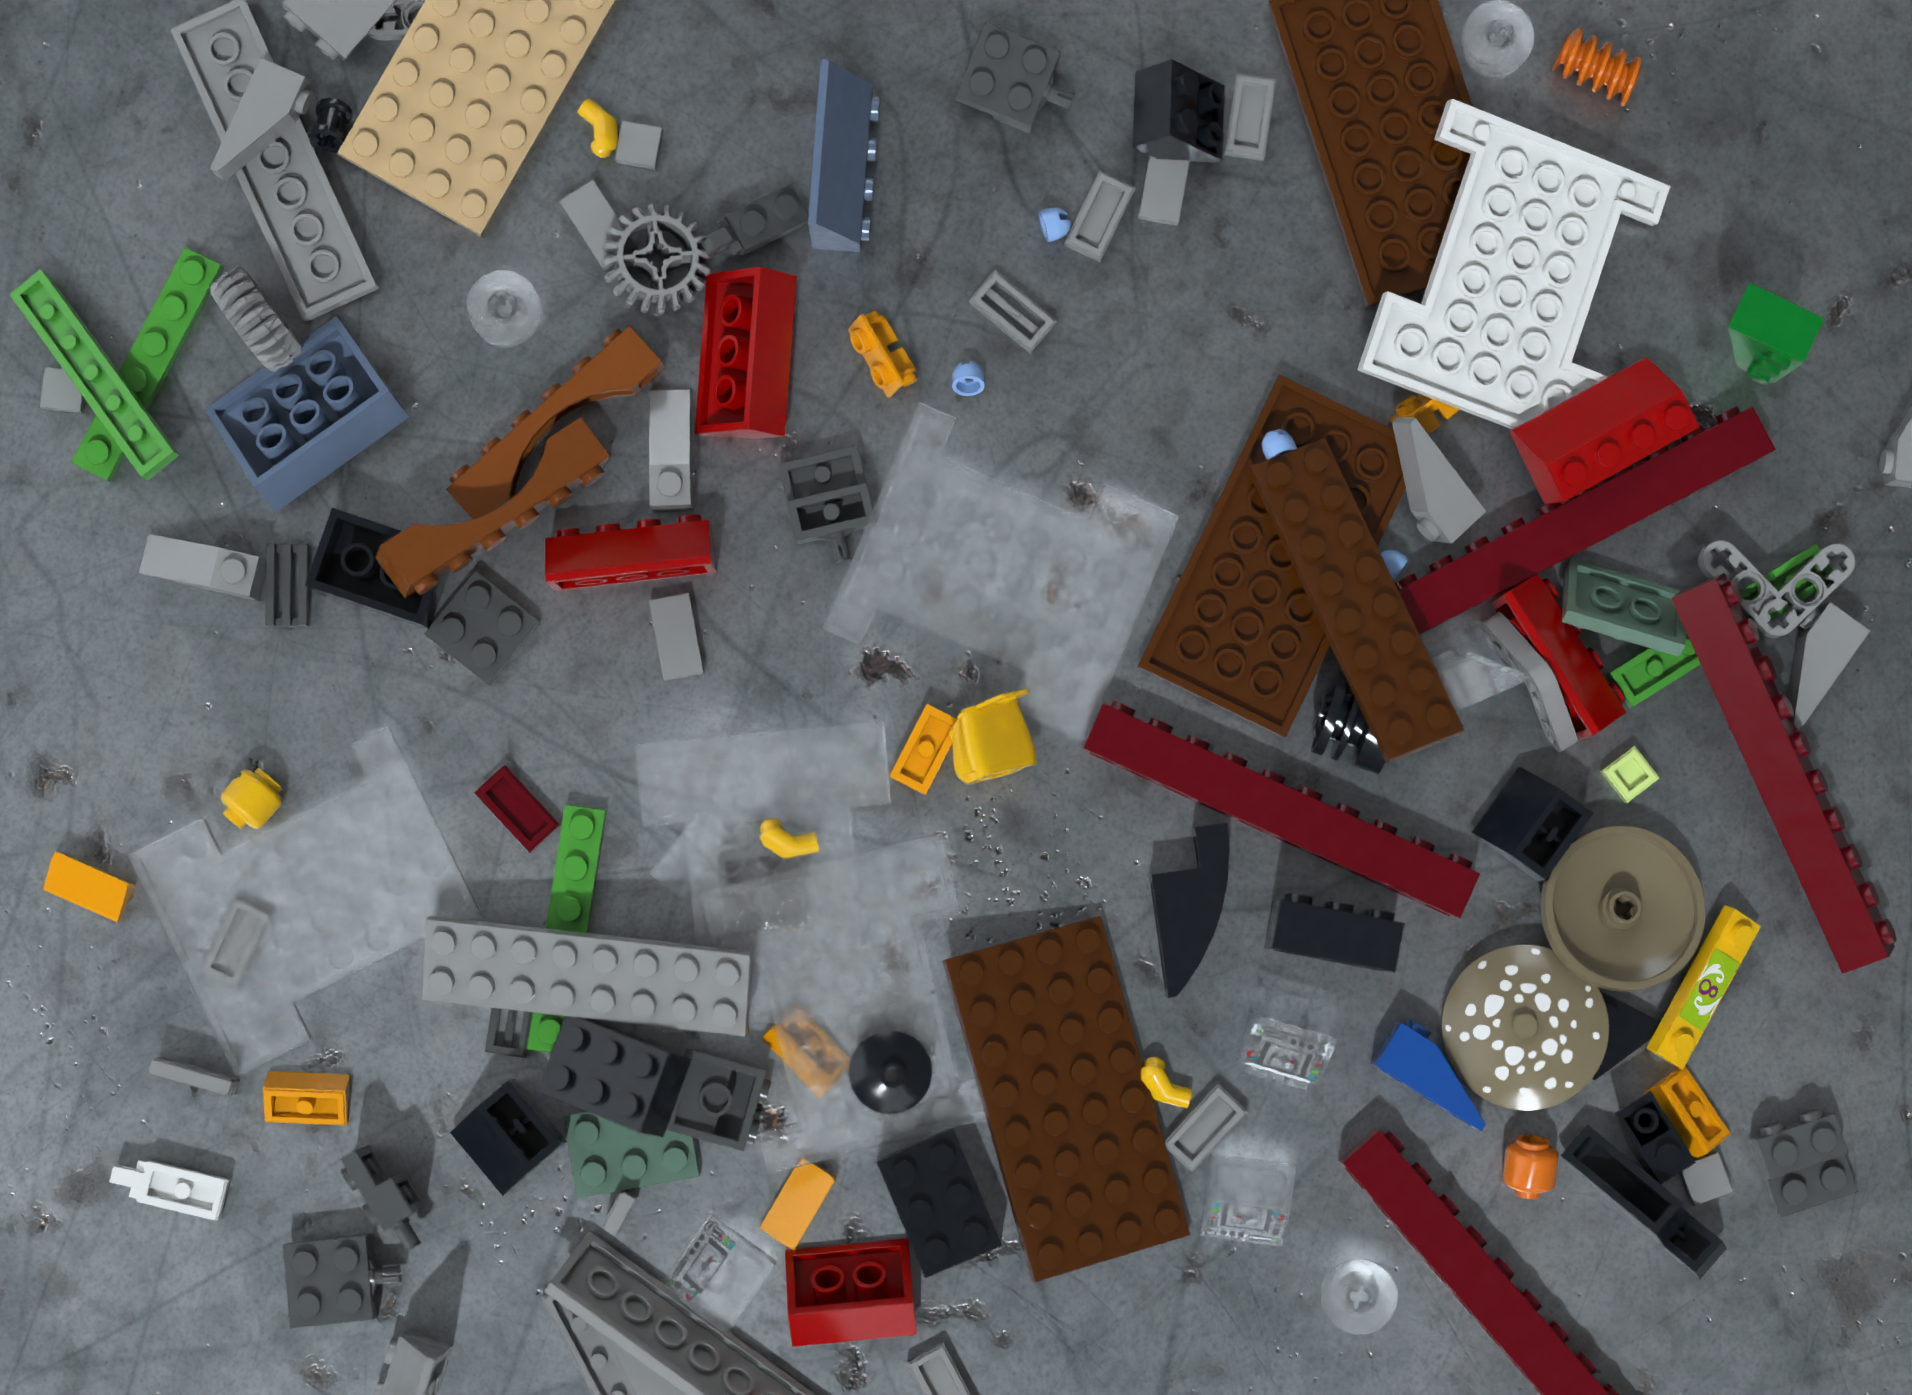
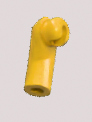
(605, 128)
(785, 844)
(1160, 1086)

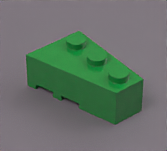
(1771, 335)

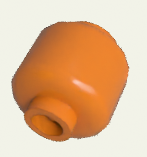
(1530, 1166)

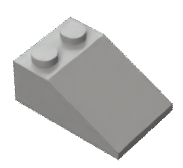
(415, 1366)

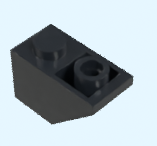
(1653, 1138)

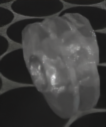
(1488, 56)
(498, 288)
(1368, 1315)

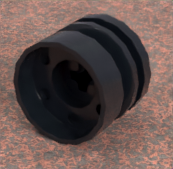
(1343, 721)

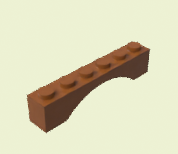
(616, 371)
(426, 551)

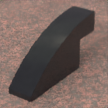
(1190, 906)
(1644, 1201)

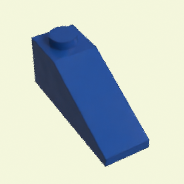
(1423, 1068)

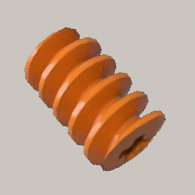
(1598, 65)

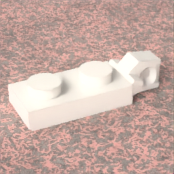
(174, 1188)

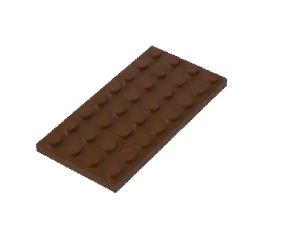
(1372, 102)
(1239, 613)
(1066, 1098)

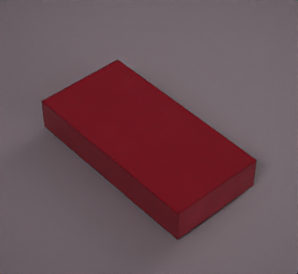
(517, 809)

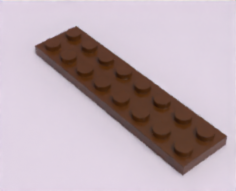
(1356, 601)

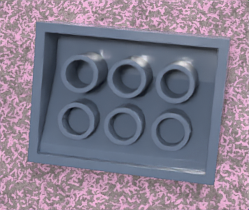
(841, 160)
(306, 417)

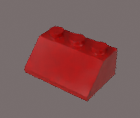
(850, 1292)

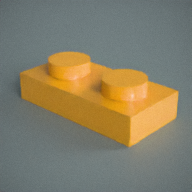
(924, 750)

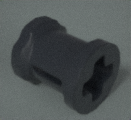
(330, 124)

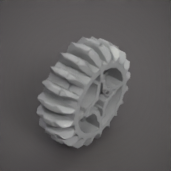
(672, 255)
(255, 319)

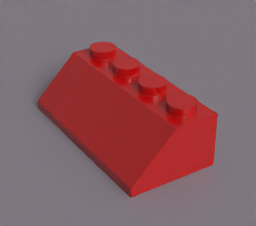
(745, 354)
(1603, 430)
(629, 554)
(1586, 692)

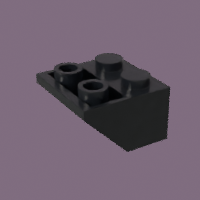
(1178, 113)
(1532, 823)
(508, 1136)

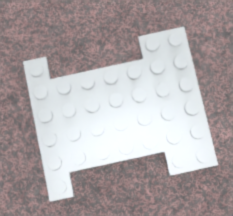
(1509, 273)

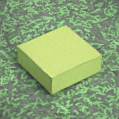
(1629, 774)

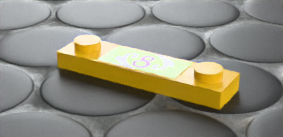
(1703, 987)

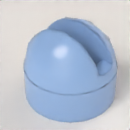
(1054, 223)
(968, 387)
(1277, 443)
(1394, 561)

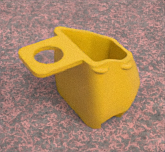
(992, 739)

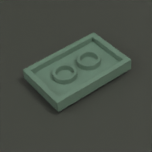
(1622, 607)
(616, 1158)

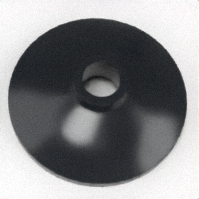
(886, 1051)

